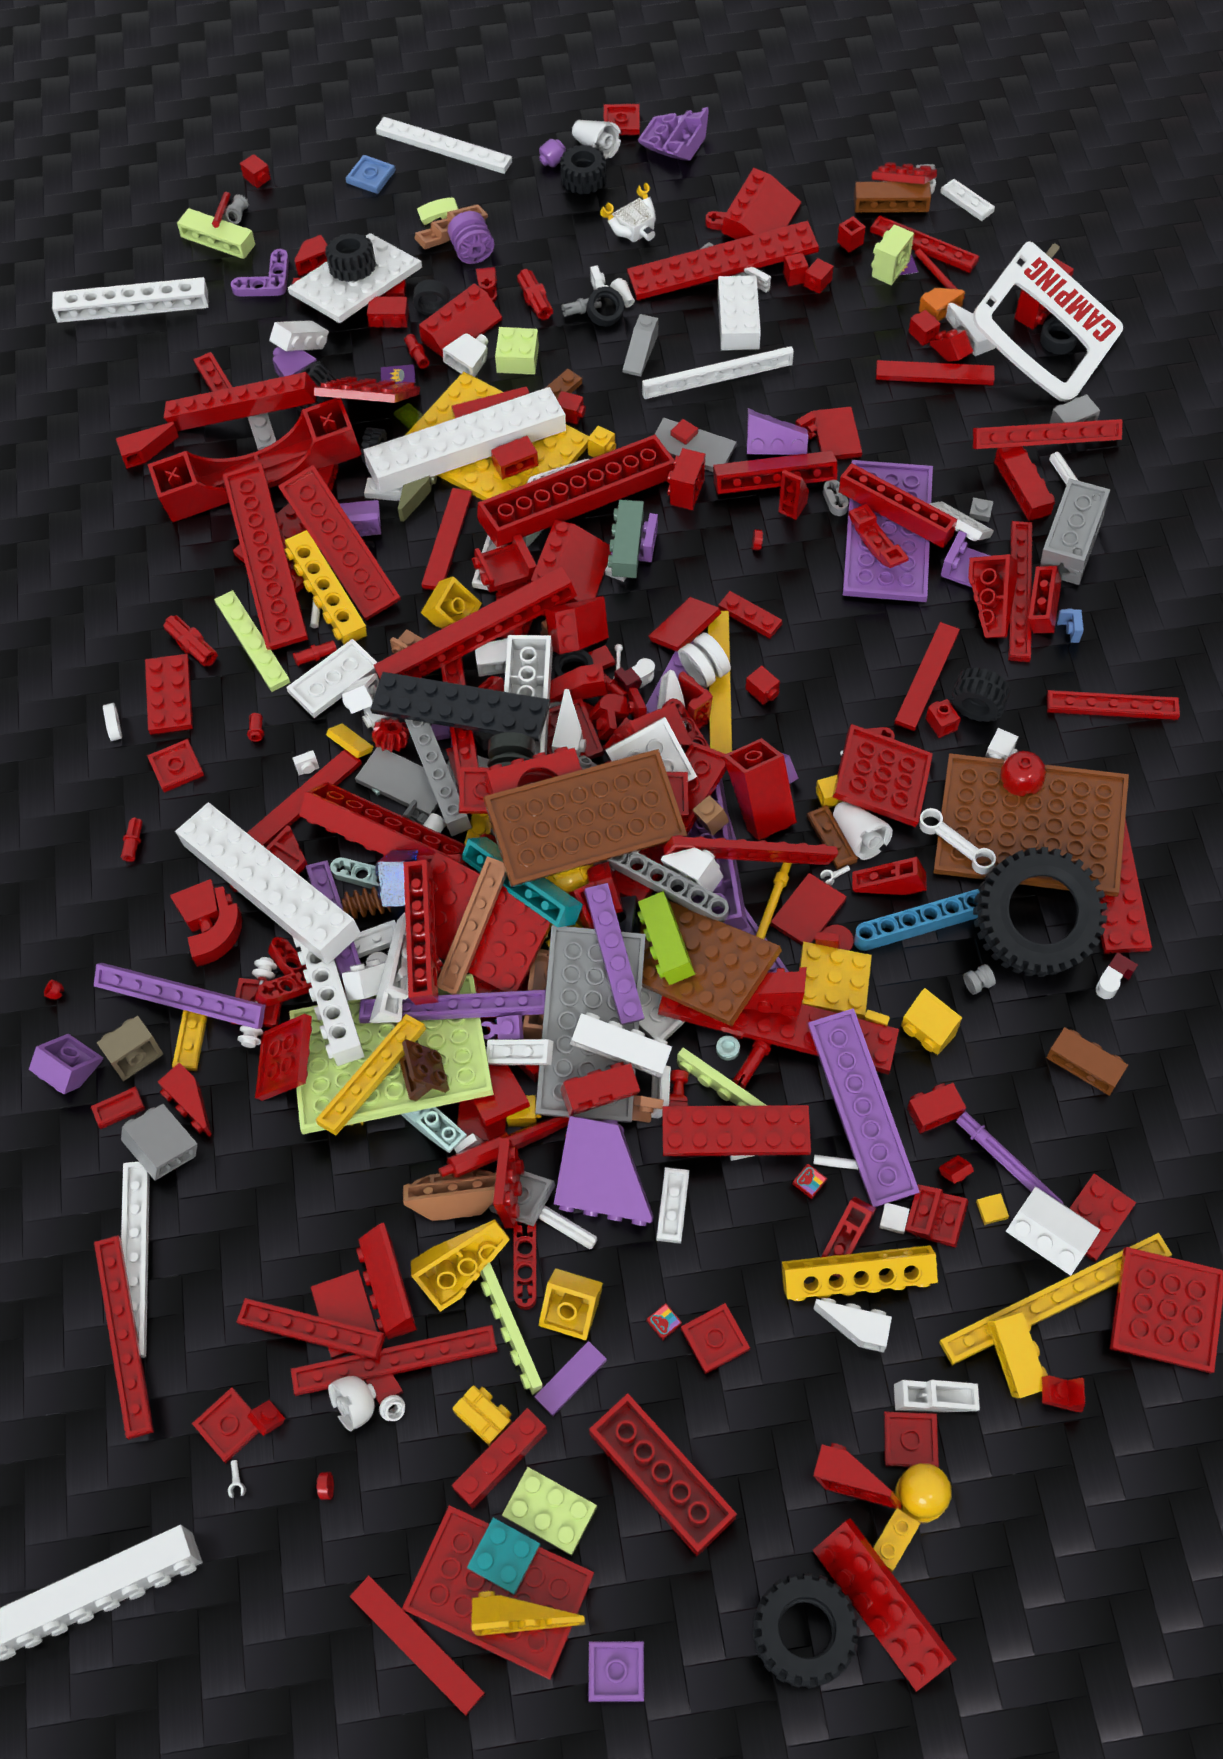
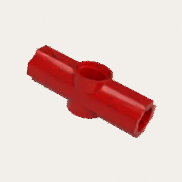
(535, 294)
(190, 640)

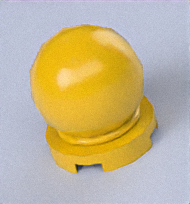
(924, 1492)

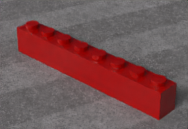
(241, 401)

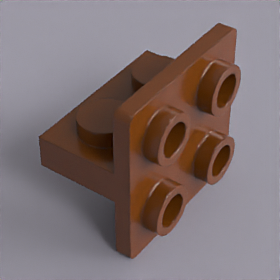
(422, 1070)

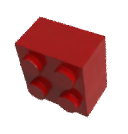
(686, 478)

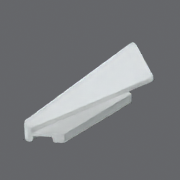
(394, 980)

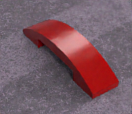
(875, 539)

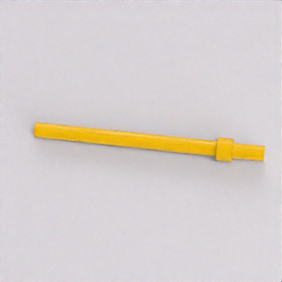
(780, 881)

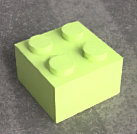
(892, 254)
(517, 350)

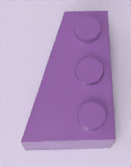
(774, 436)

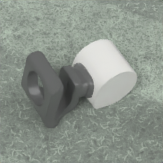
(432, 821)

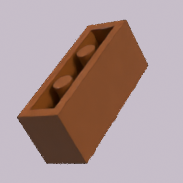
(1087, 1060)

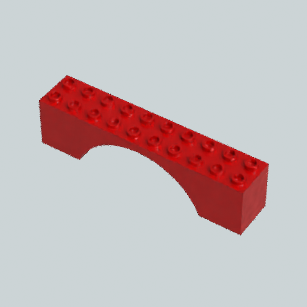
(196, 483)

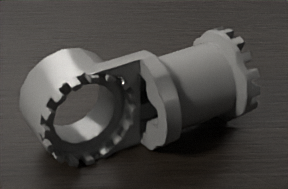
(235, 209)

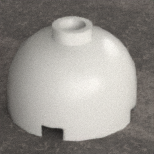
(353, 1400)

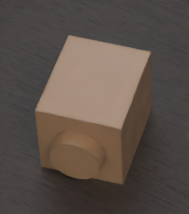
(710, 815)

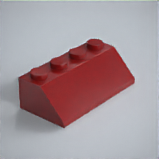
(467, 313)
(386, 1283)

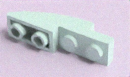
(436, 1127)

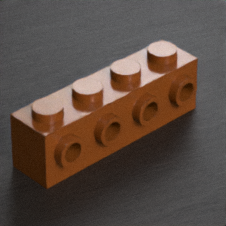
(892, 197)

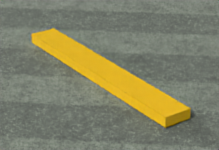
(721, 691)

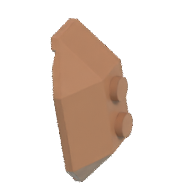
(449, 1196)

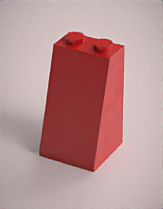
(761, 788)

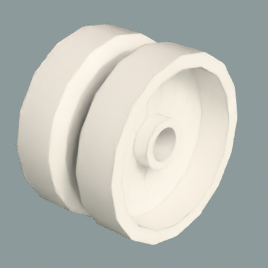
(704, 660)

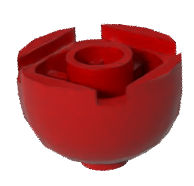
(1023, 773)

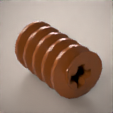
(362, 903)

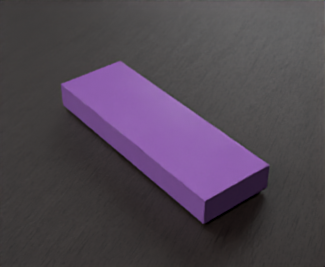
(570, 1378)

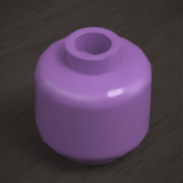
(551, 152)

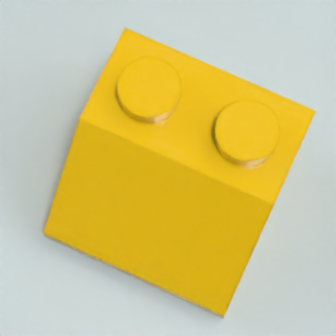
(449, 603)
(931, 1022)
(570, 1304)

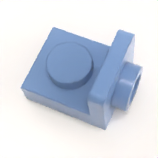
(1074, 623)

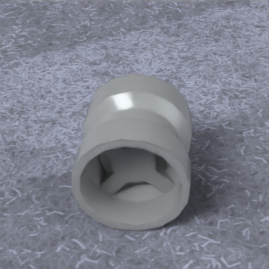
(979, 979)

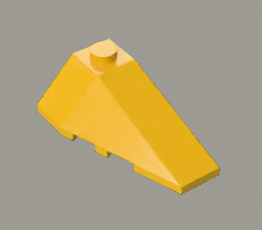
(506, 1615)

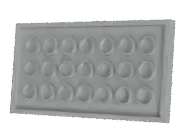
(577, 986)

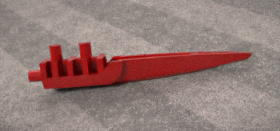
(488, 1151)

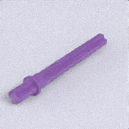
(1002, 1155)

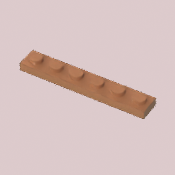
(472, 926)

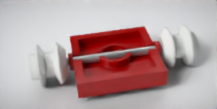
(246, 990)

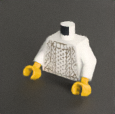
(634, 219)

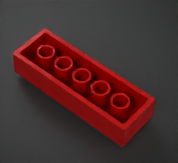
(662, 1474)

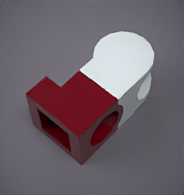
(636, 676)
(1110, 979)

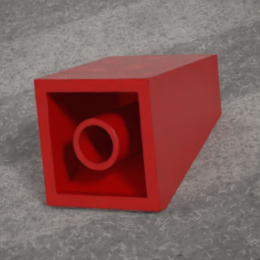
(669, 712)

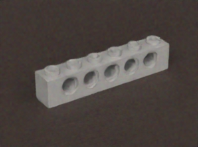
(438, 776)

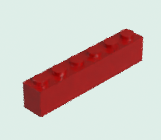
(768, 471)
(897, 505)

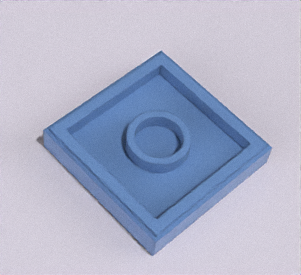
(370, 174)

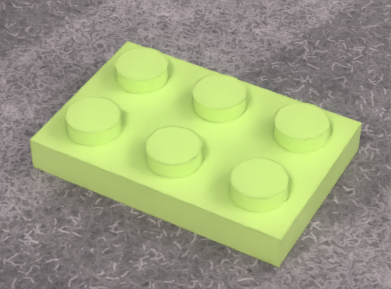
(549, 1511)

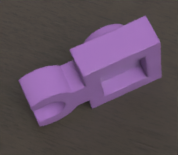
(506, 1028)

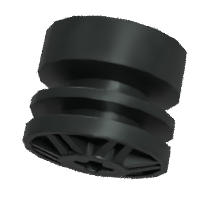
(509, 747)

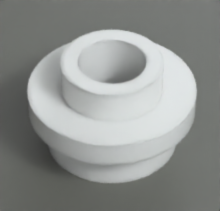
(395, 1413)

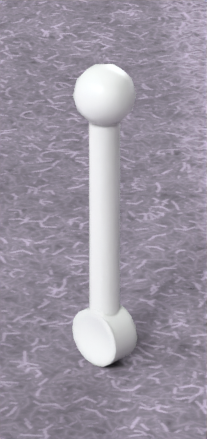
(618, 648)

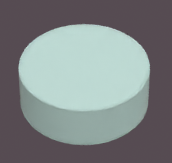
(727, 1048)

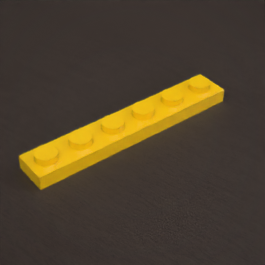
(369, 1075)

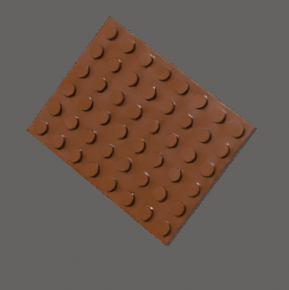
(1071, 812)

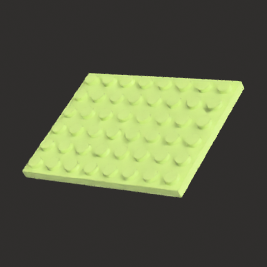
(456, 1040)

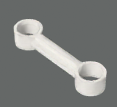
(957, 841)

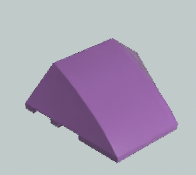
(676, 135)

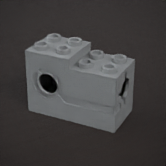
(1075, 529)

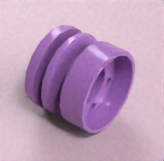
(470, 237)

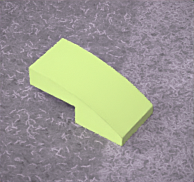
(436, 209)

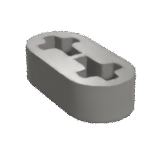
(832, 498)

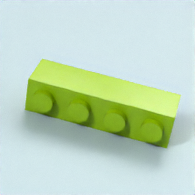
(666, 938)

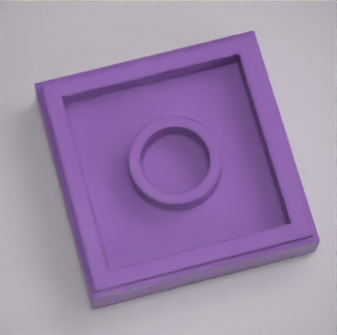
(616, 1671)

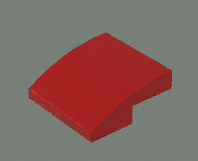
(937, 1216)

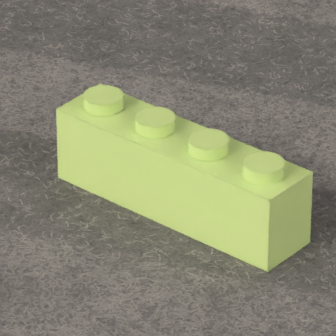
(225, 238)

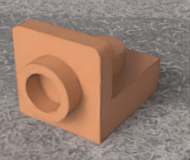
(404, 641)
(644, 1106)

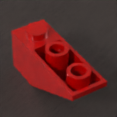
(145, 444)
(186, 1093)

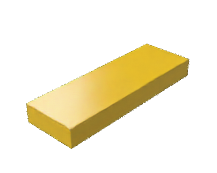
(190, 1040)

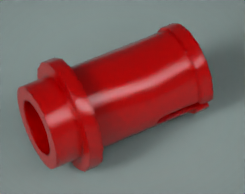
(255, 730)

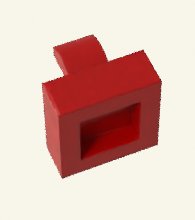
(808, 422)

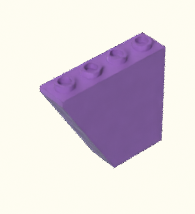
(600, 1173)

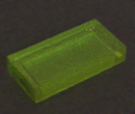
(408, 415)

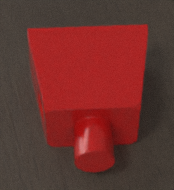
(198, 906)

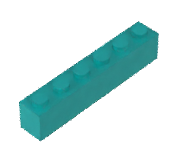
(538, 895)

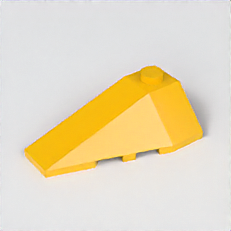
(453, 1265)

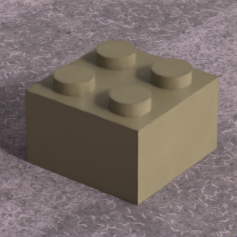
(130, 1047)

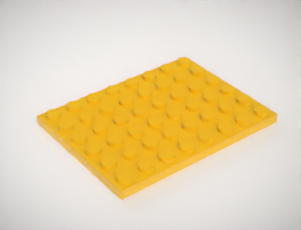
(481, 475)

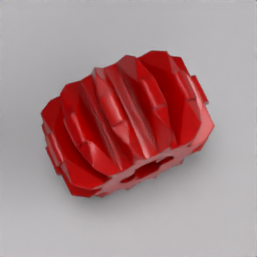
(390, 735)

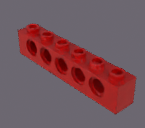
(420, 932)

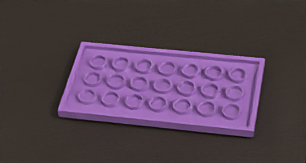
(863, 572)

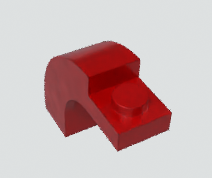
(222, 936)

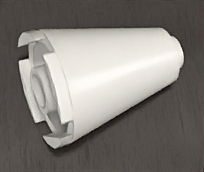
(598, 134)
(862, 830)

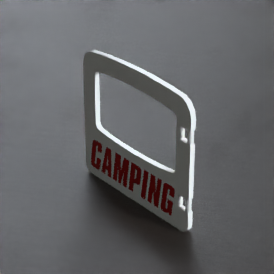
(1066, 301)

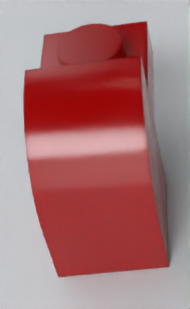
(608, 714)

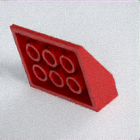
(759, 207)
(579, 554)

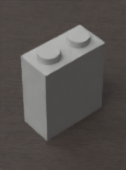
(158, 1141)

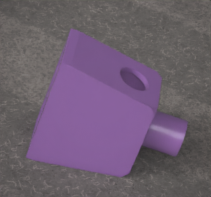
(290, 362)

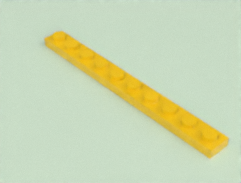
(1048, 1301)

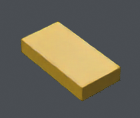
(349, 740)

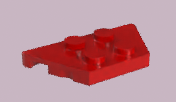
(287, 850)

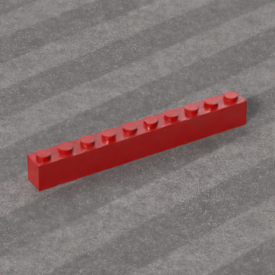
(480, 626)

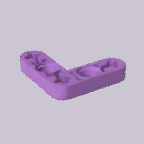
(269, 283)

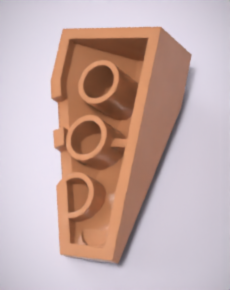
(537, 981)

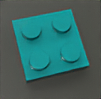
(503, 1556)

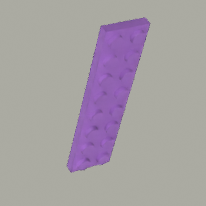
(863, 1108)

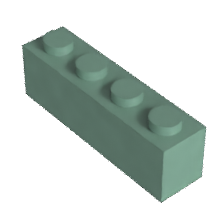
(627, 538)

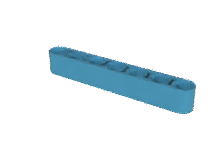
(917, 918)

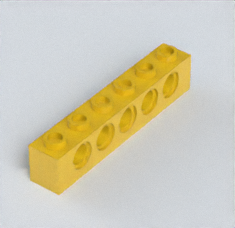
(304, 545)
(848, 1265)

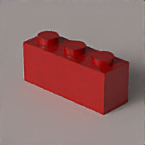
(1045, 599)

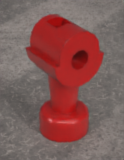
(679, 1079)

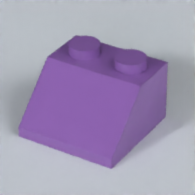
(64, 1063)

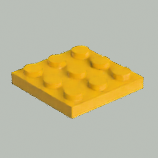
(835, 978)

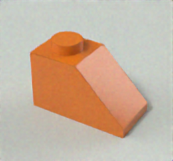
(937, 301)

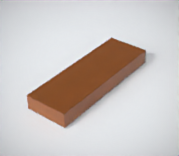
(831, 835)

